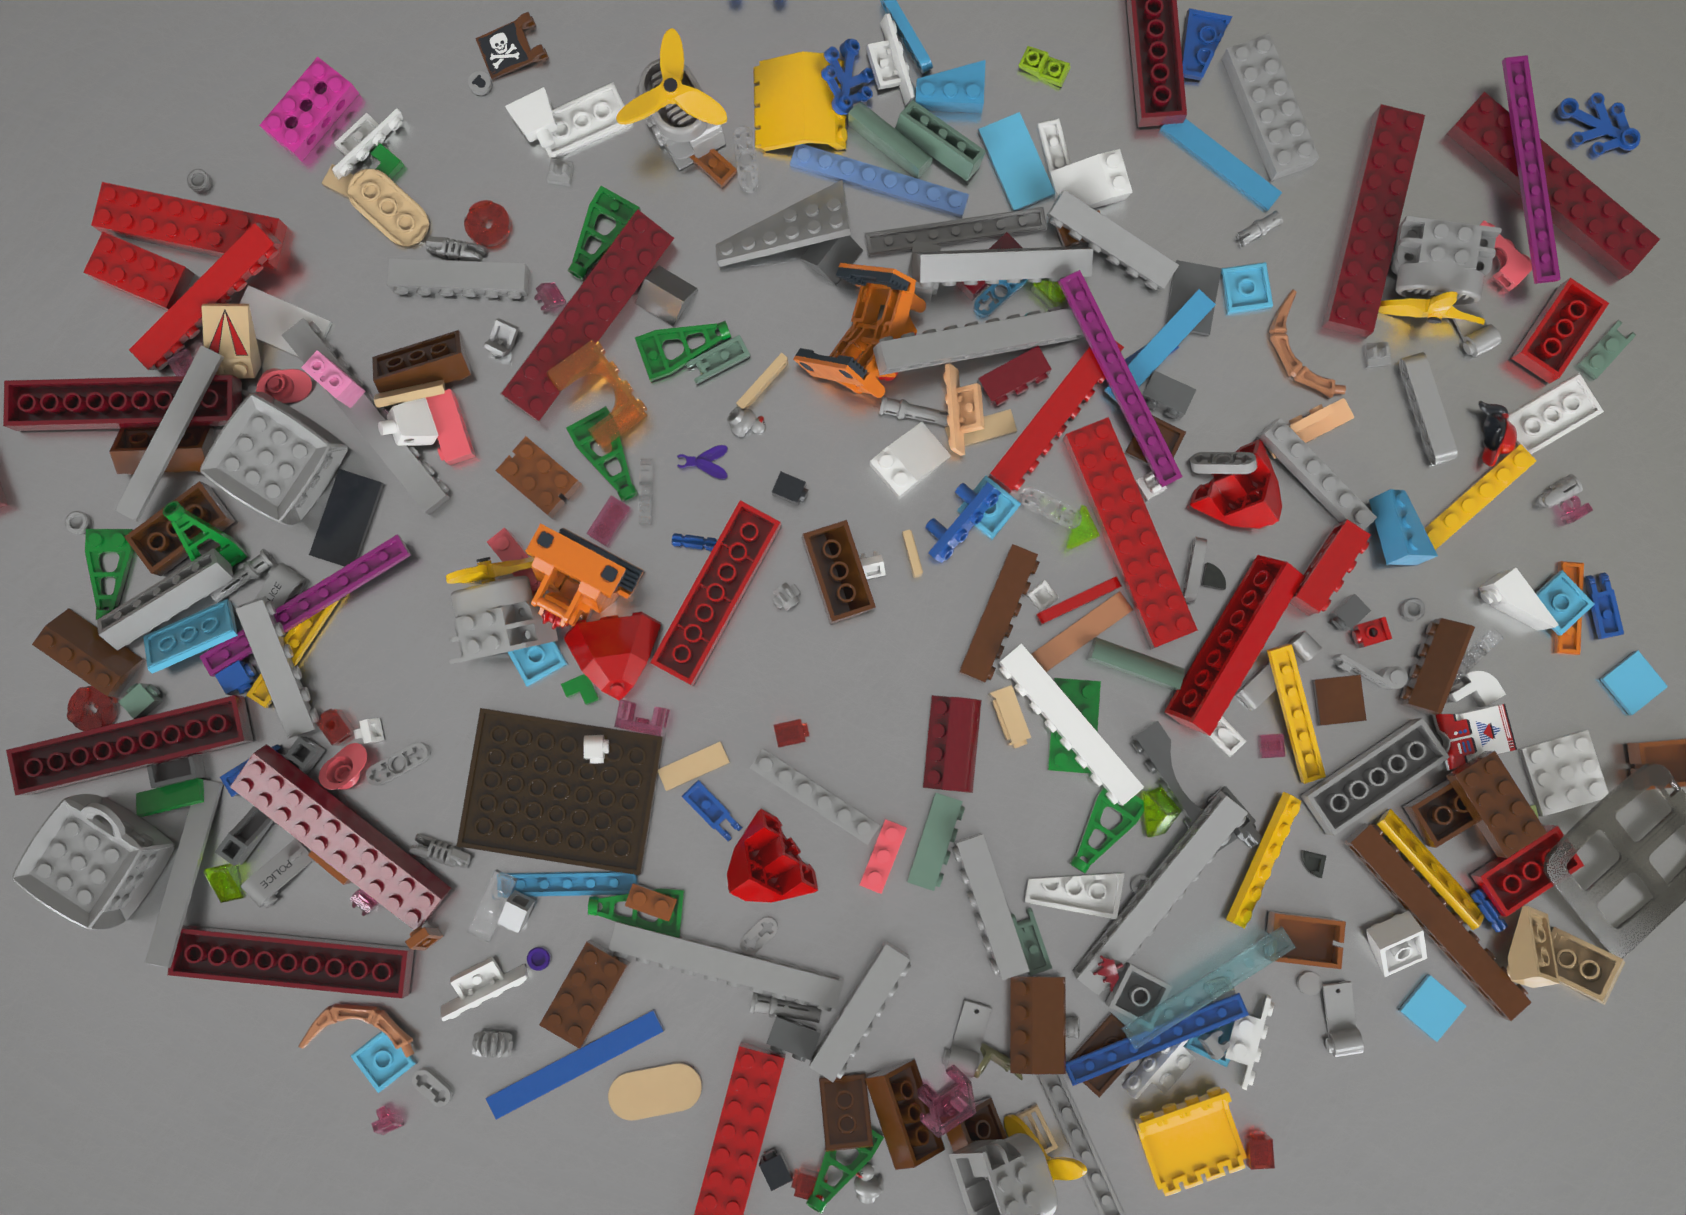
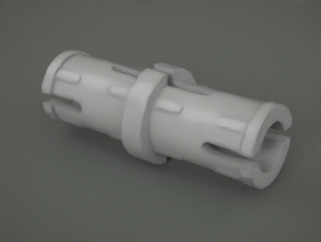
(1259, 228)

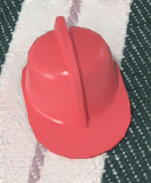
(285, 385)
(344, 768)

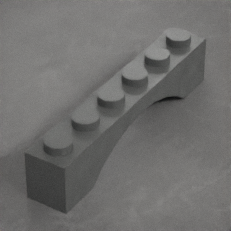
(1156, 748)
(250, 830)

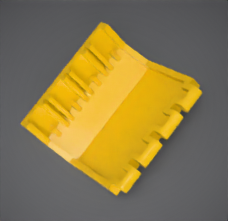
(795, 103)
(1191, 1141)

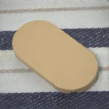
(388, 207)
(655, 1091)

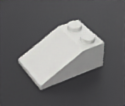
(1094, 180)
(909, 460)
(1515, 597)

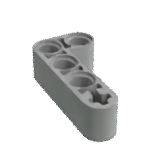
(1262, 683)

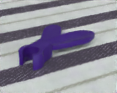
(705, 460)

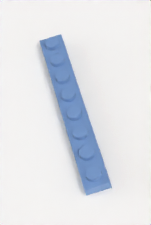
(879, 180)

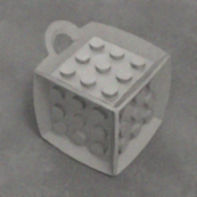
(273, 459)
(93, 861)

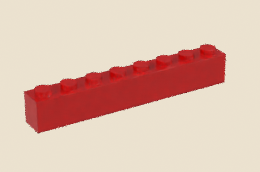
(213, 287)
(1049, 423)

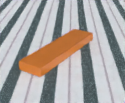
(1571, 640)

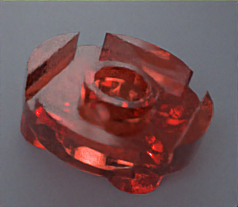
(494, 212)
(79, 714)

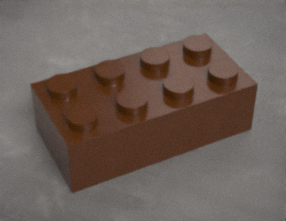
(157, 540)
(1496, 804)
(1439, 814)
(584, 993)

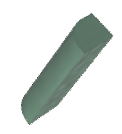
(889, 140)
(1136, 664)

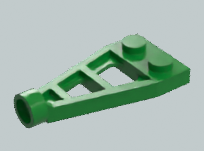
(615, 208)
(653, 353)
(582, 441)
(183, 519)
(107, 541)
(1131, 814)
(670, 928)
(849, 1171)

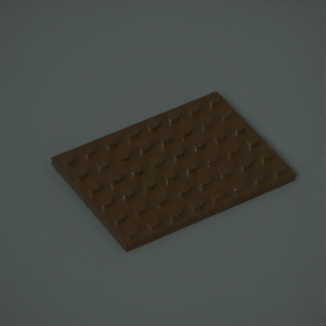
(545, 801)

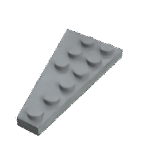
(802, 224)

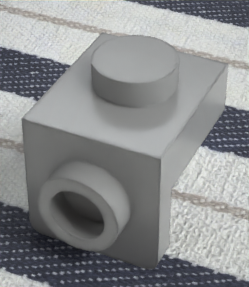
(501, 338)

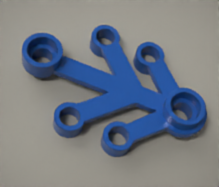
(842, 102)
(1601, 125)

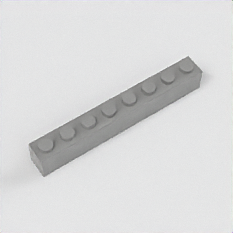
(1000, 264)

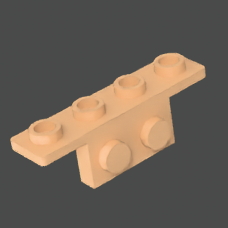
(964, 408)
(1320, 420)

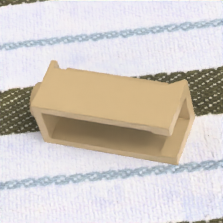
(1010, 716)

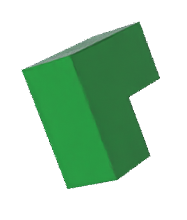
(388, 161)
(581, 685)

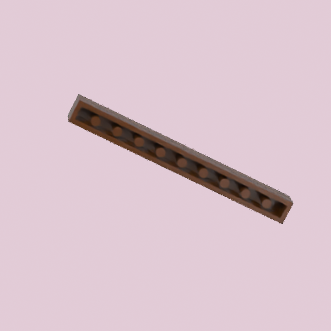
(1438, 922)

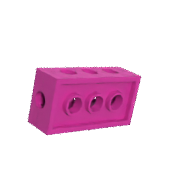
(302, 96)

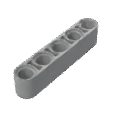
(1428, 408)

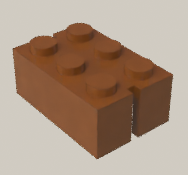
(538, 477)
(1664, 752)
(1312, 939)

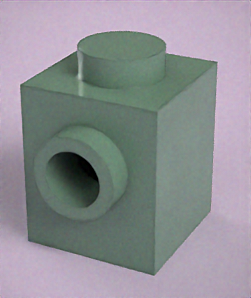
(140, 700)

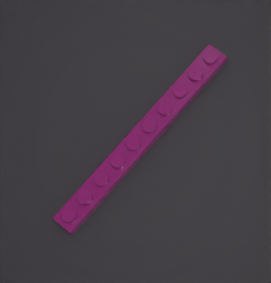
(1531, 169)
(1120, 378)
(313, 600)

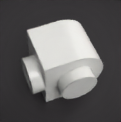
(595, 748)

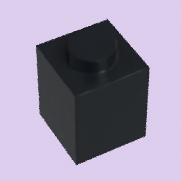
(790, 489)
(775, 1169)

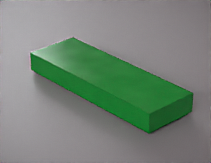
(169, 797)

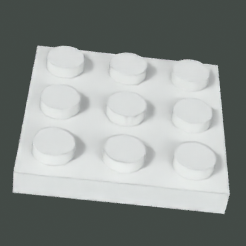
(1564, 773)

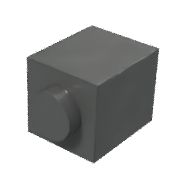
(1349, 613)

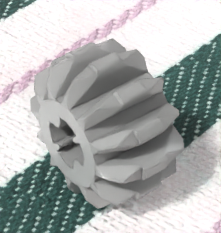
(492, 1044)

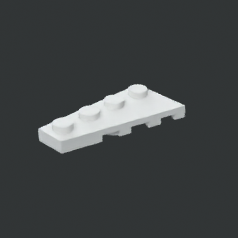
(1082, 893)

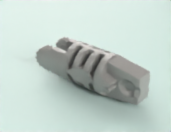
(455, 249)
(440, 852)

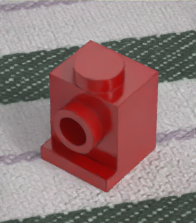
(1380, 628)

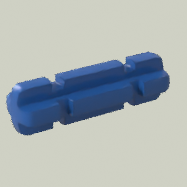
(692, 541)
(1488, 910)

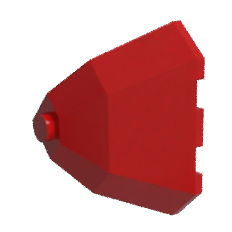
(1242, 499)
(613, 650)
(768, 864)

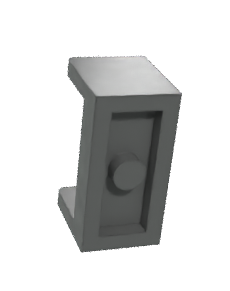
(176, 771)

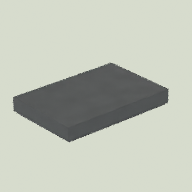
(1185, 282)

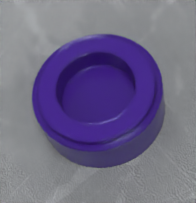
(538, 958)

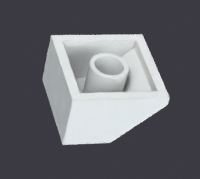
(1397, 943)

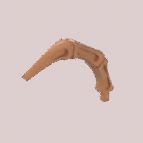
(1293, 365)
(368, 1014)

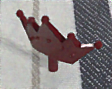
(1108, 970)

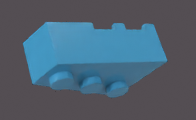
(953, 89)
(1400, 529)

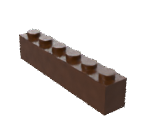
(998, 614)

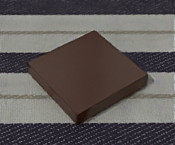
(1172, 435)
(1339, 700)

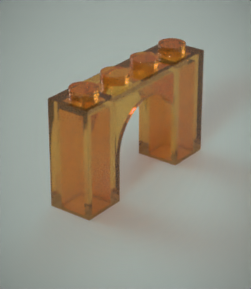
(591, 361)

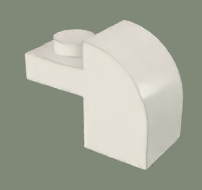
(1481, 685)

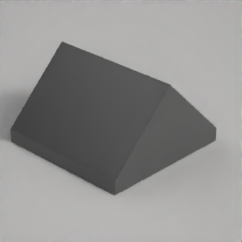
(828, 255)
(665, 295)

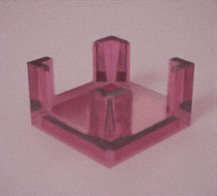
(626, 714)
(950, 1106)

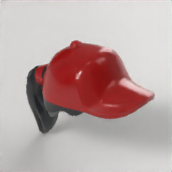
(1499, 433)

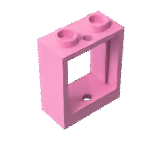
(333, 379)

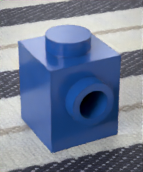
(237, 678)

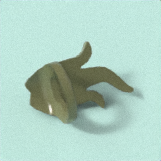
(995, 1056)

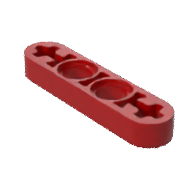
(1079, 600)

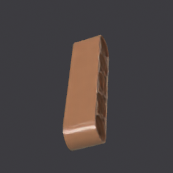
(1082, 631)

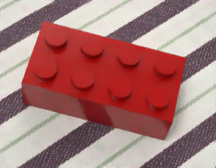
(138, 272)
(1560, 330)
(1329, 567)
(1521, 876)

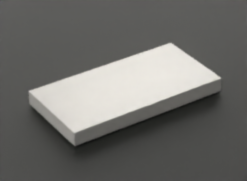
(586, 120)
(274, 317)
(1554, 414)

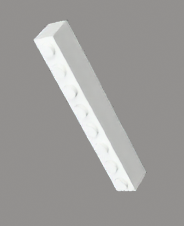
(1071, 725)

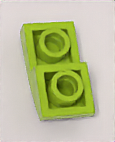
(1044, 67)

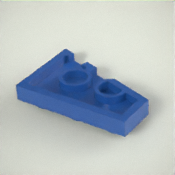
(1200, 40)

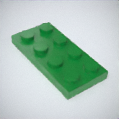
(1086, 698)

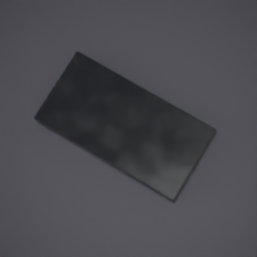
(346, 518)

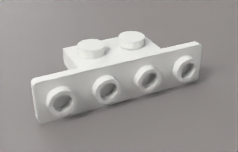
(888, 61)
(362, 138)
(480, 984)
(1246, 1038)
(1160, 1069)

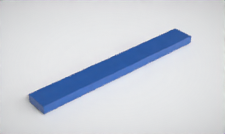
(1123, 1053)
(574, 1064)

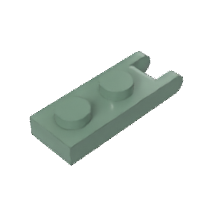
(1605, 351)
(719, 358)
(1032, 944)

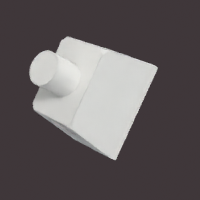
(534, 117)
(410, 424)

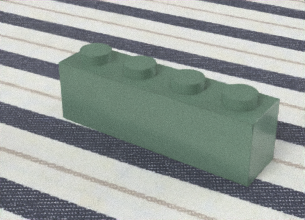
(940, 140)
(934, 842)

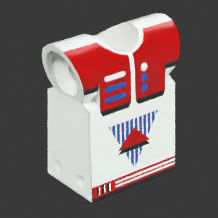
(1474, 732)

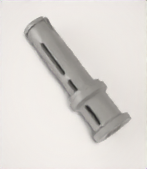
(903, 409)
(248, 567)
(774, 1007)

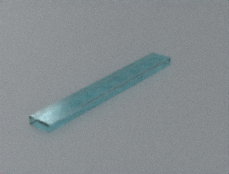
(1208, 988)

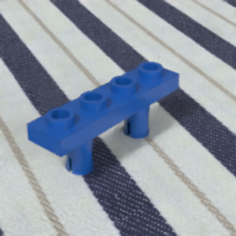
(971, 516)

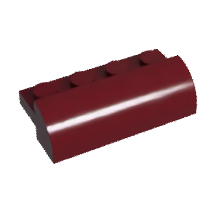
(952, 743)

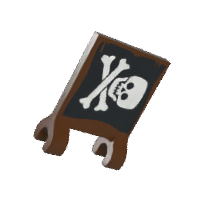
(508, 47)

